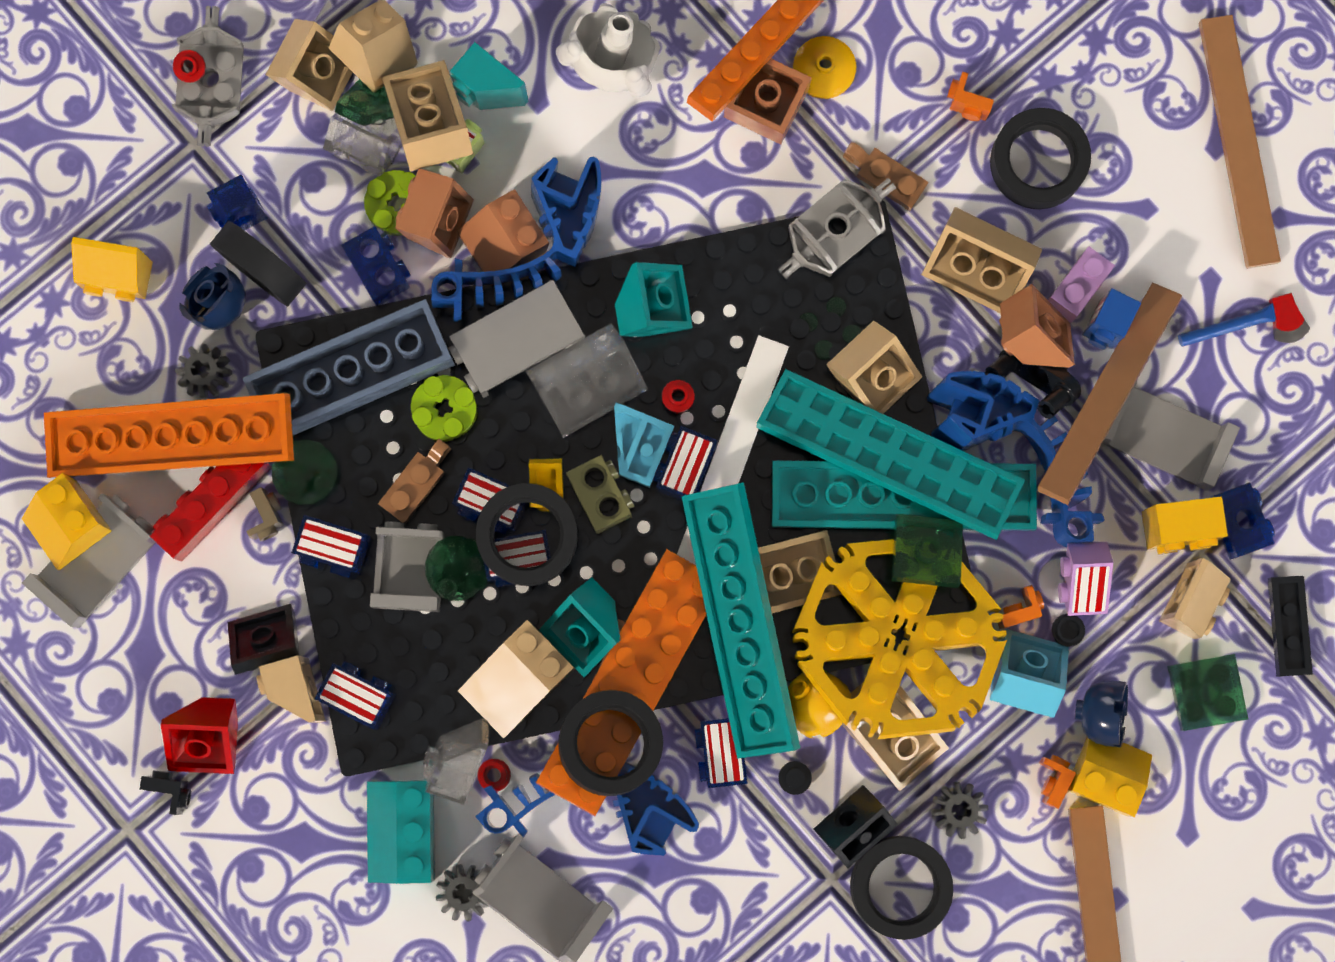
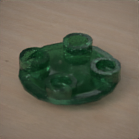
(308, 476)
(455, 568)

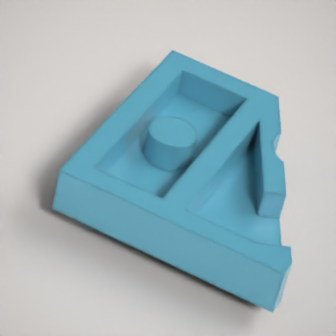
(639, 443)

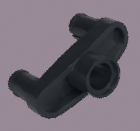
(1054, 381)

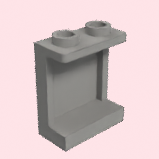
(401, 568)

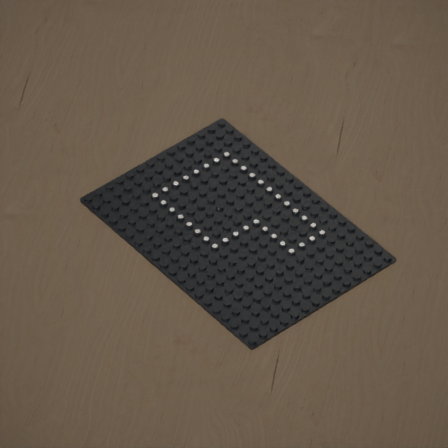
(731, 300)

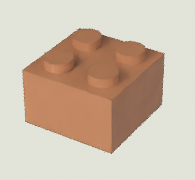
(769, 101)

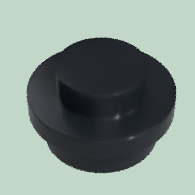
(1068, 630)
(794, 777)

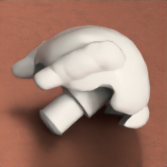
(612, 51)

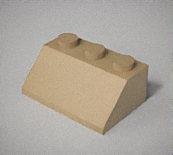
(981, 260)

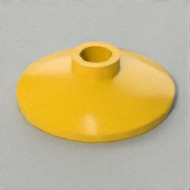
(830, 81)

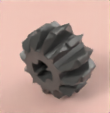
(190, 371)
(961, 821)
(458, 902)

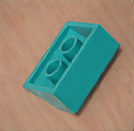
(400, 832)

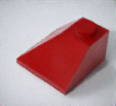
(202, 736)

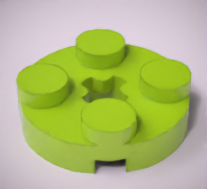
(378, 195)
(435, 391)

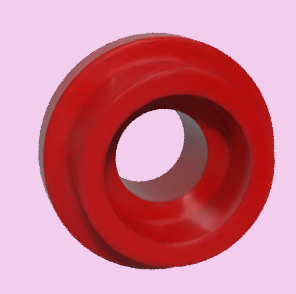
(198, 66)
(678, 406)
(494, 764)

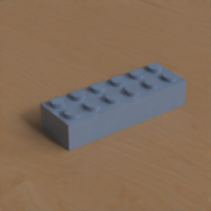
(356, 366)

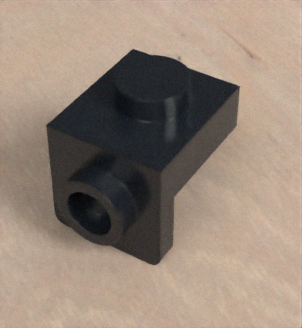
(162, 782)

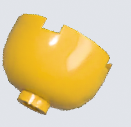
(811, 710)

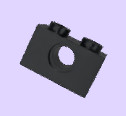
(855, 826)

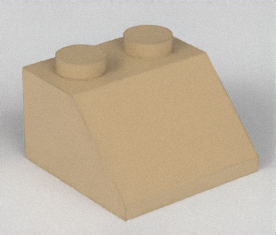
(374, 44)
(309, 66)
(875, 368)
(1196, 599)
(292, 687)

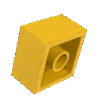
(1184, 523)

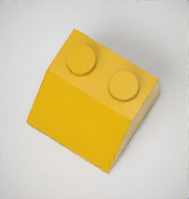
(110, 269)
(64, 520)
(1112, 776)

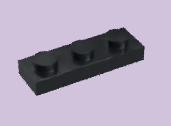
(1290, 626)

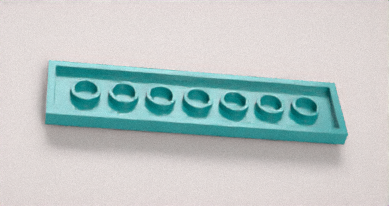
(832, 497)
(741, 621)

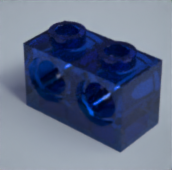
(372, 268)

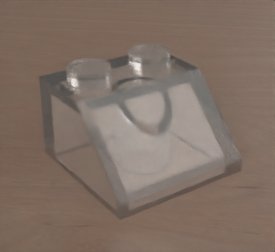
(366, 146)
(455, 761)

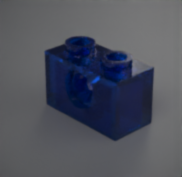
(236, 203)
(1259, 531)

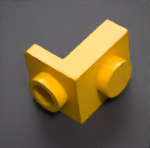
(548, 474)

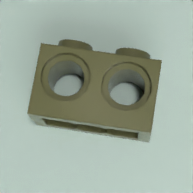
(593, 497)

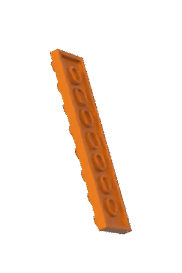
(169, 435)
(638, 664)

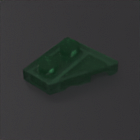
(363, 105)

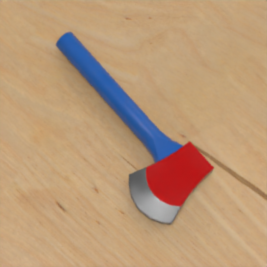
(1282, 311)

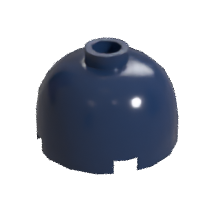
(213, 298)
(1104, 712)

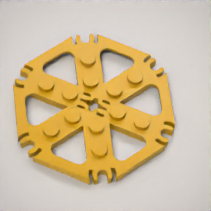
(888, 666)

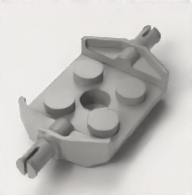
(221, 55)
(821, 249)

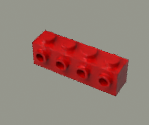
(205, 507)

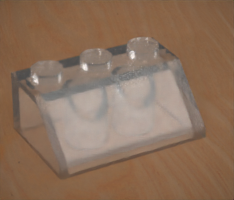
(587, 380)

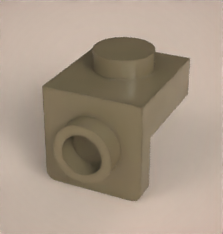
(267, 507)

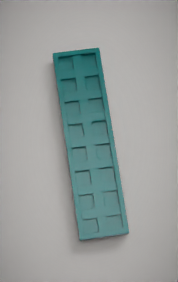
(891, 454)

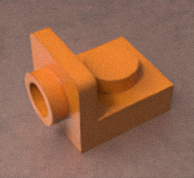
(1017, 614)
(1057, 786)

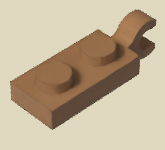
(879, 166)
(415, 483)

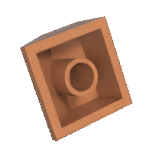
(434, 212)
(503, 235)
(1035, 330)

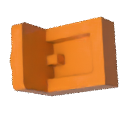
(969, 104)

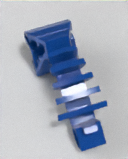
(568, 218)
(992, 408)
(646, 812)

